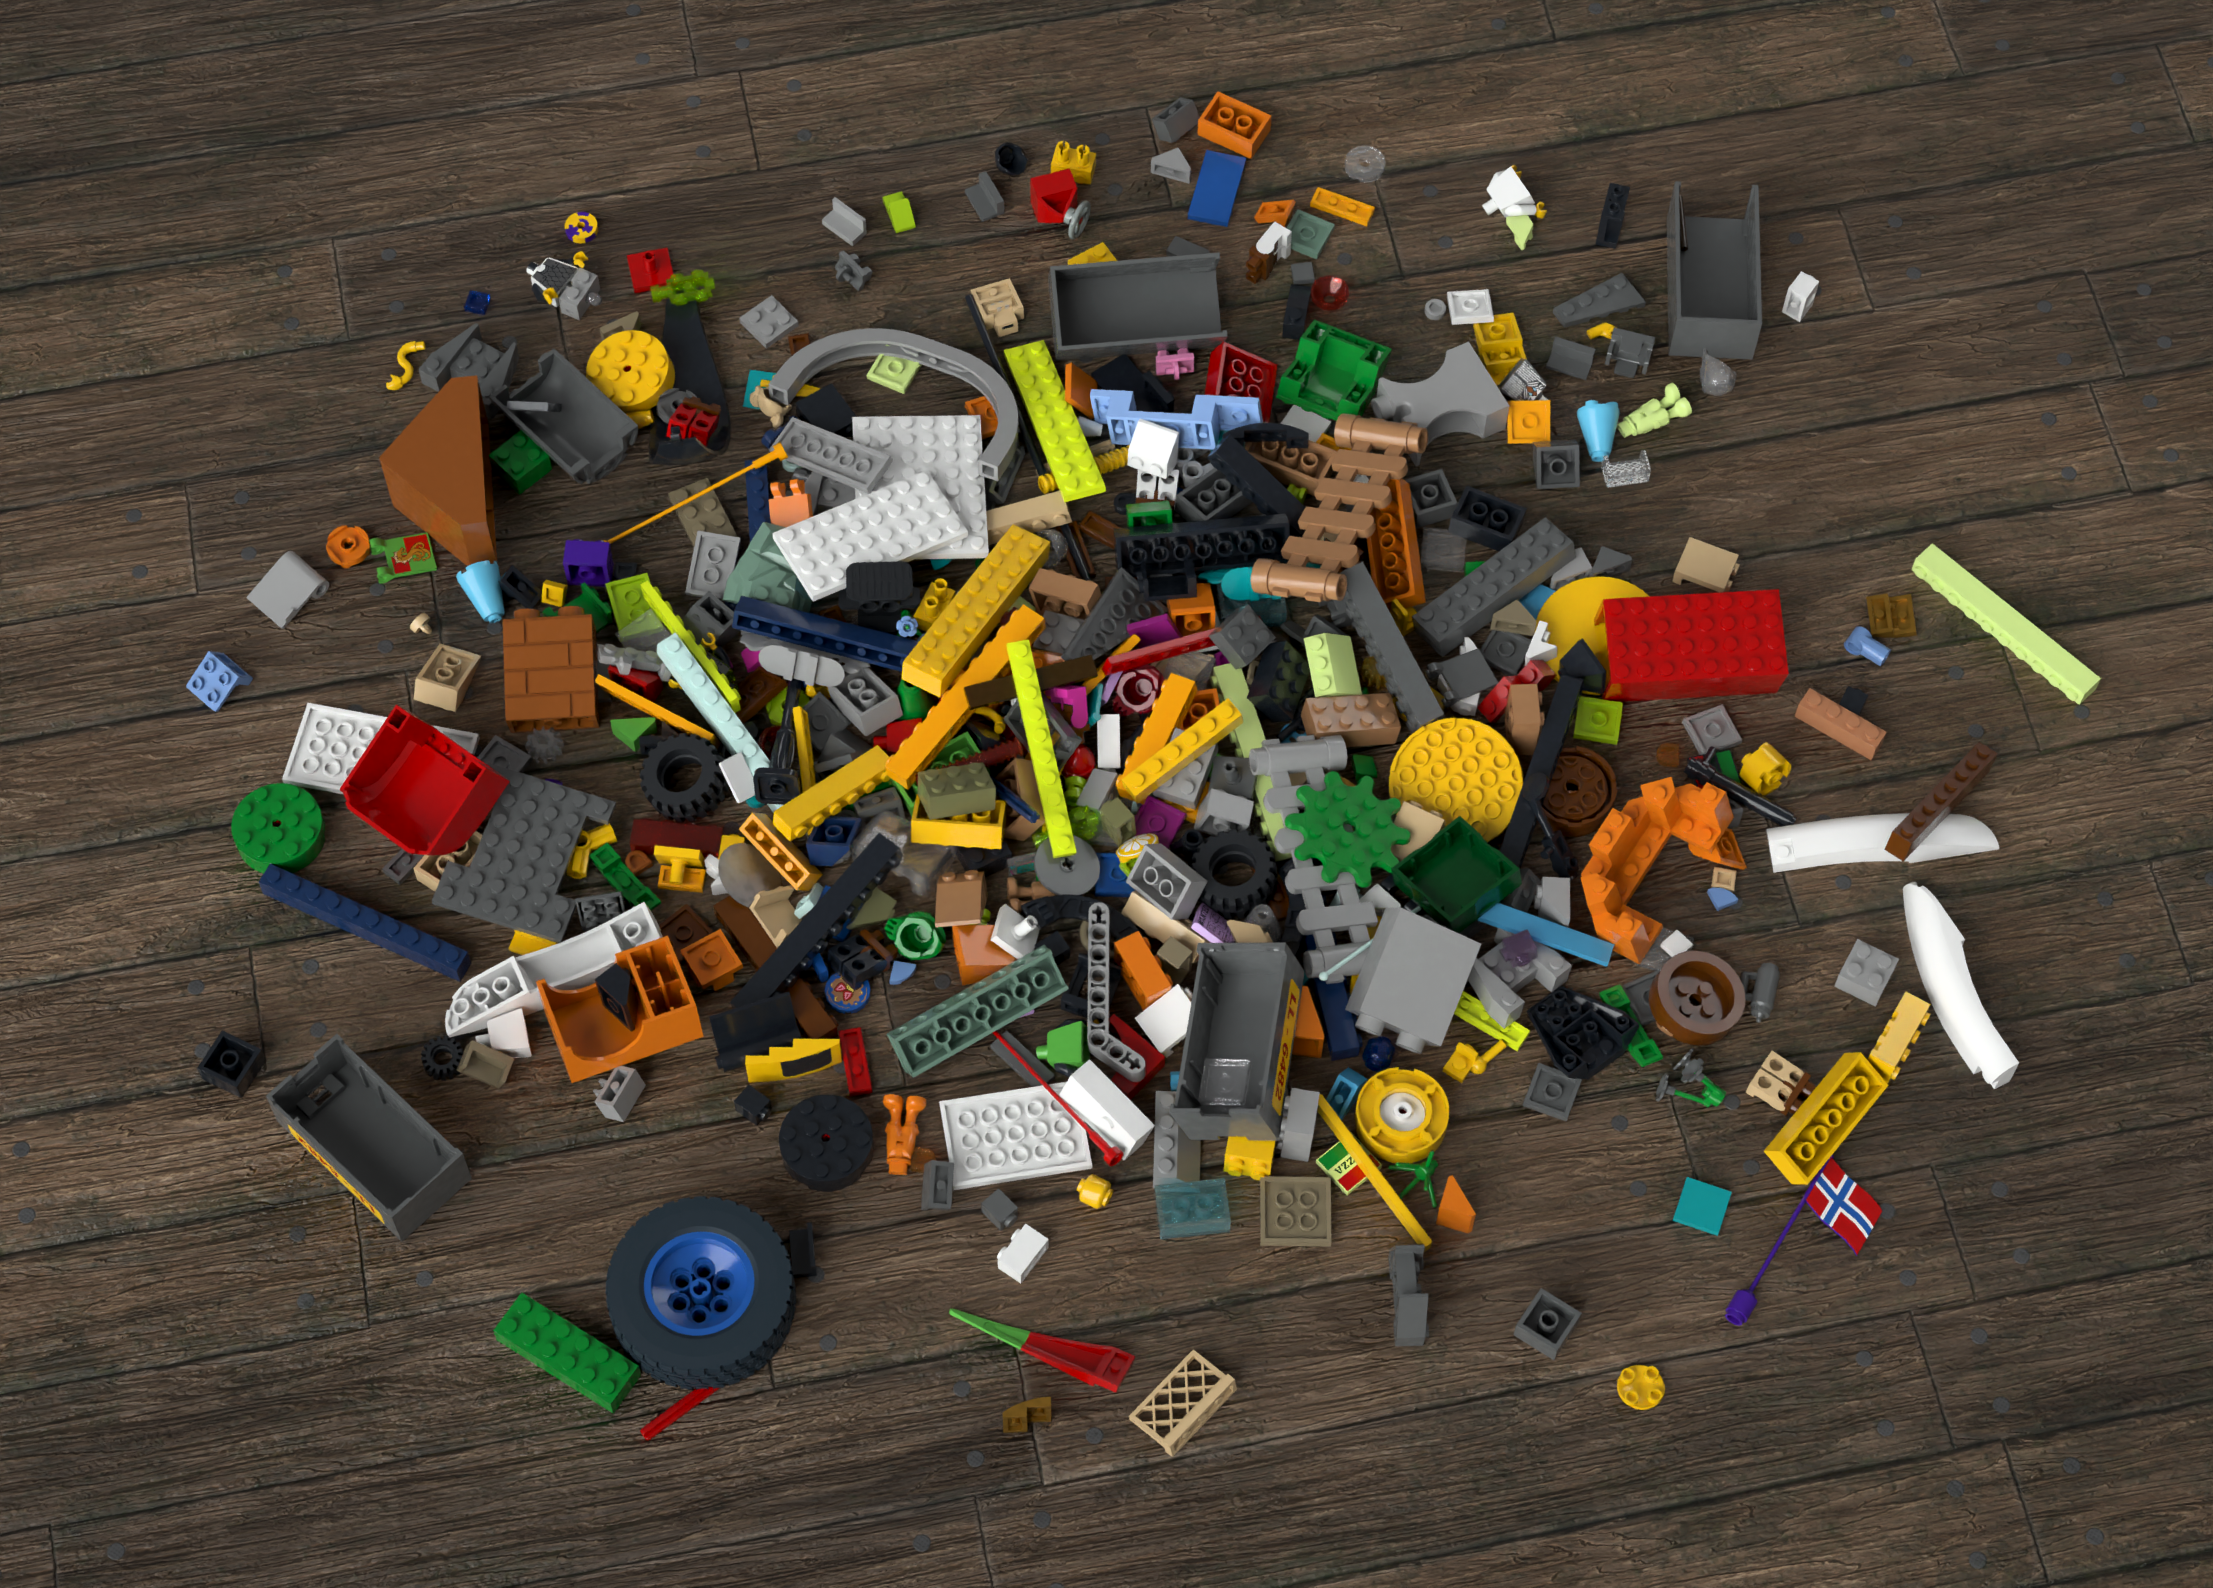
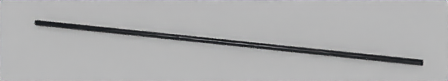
(1029, 442)

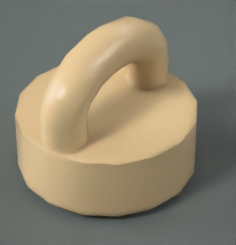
(420, 623)

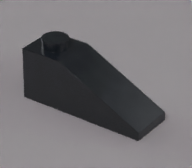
(1296, 312)

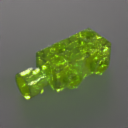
(688, 284)
(1079, 828)

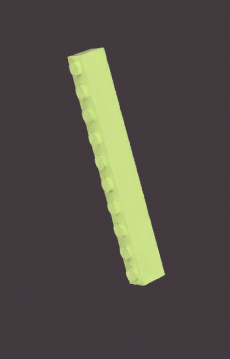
(2005, 624)
(1247, 736)

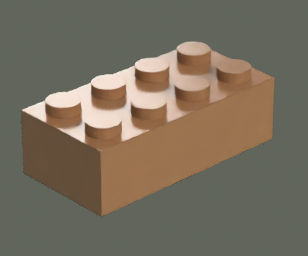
(1296, 465)
(1357, 718)

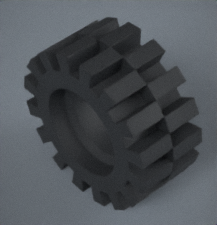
(436, 1047)

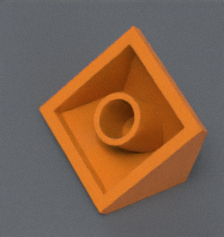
(1455, 1209)

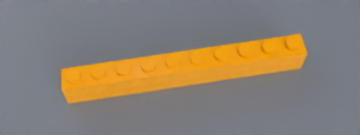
(953, 710)

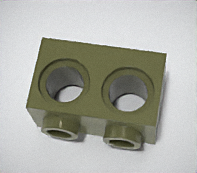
(1117, 821)

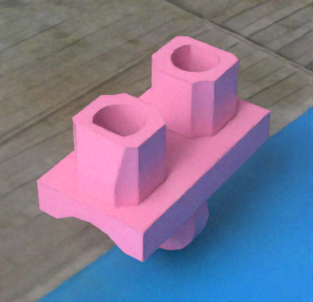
(1174, 364)

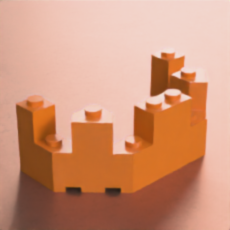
(1629, 846)

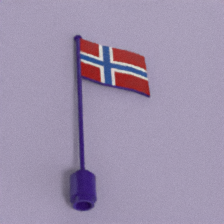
(1839, 1205)

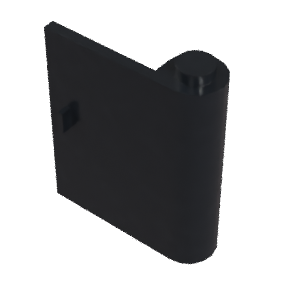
(753, 1030)

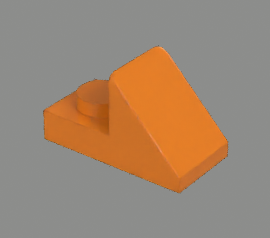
(1275, 212)

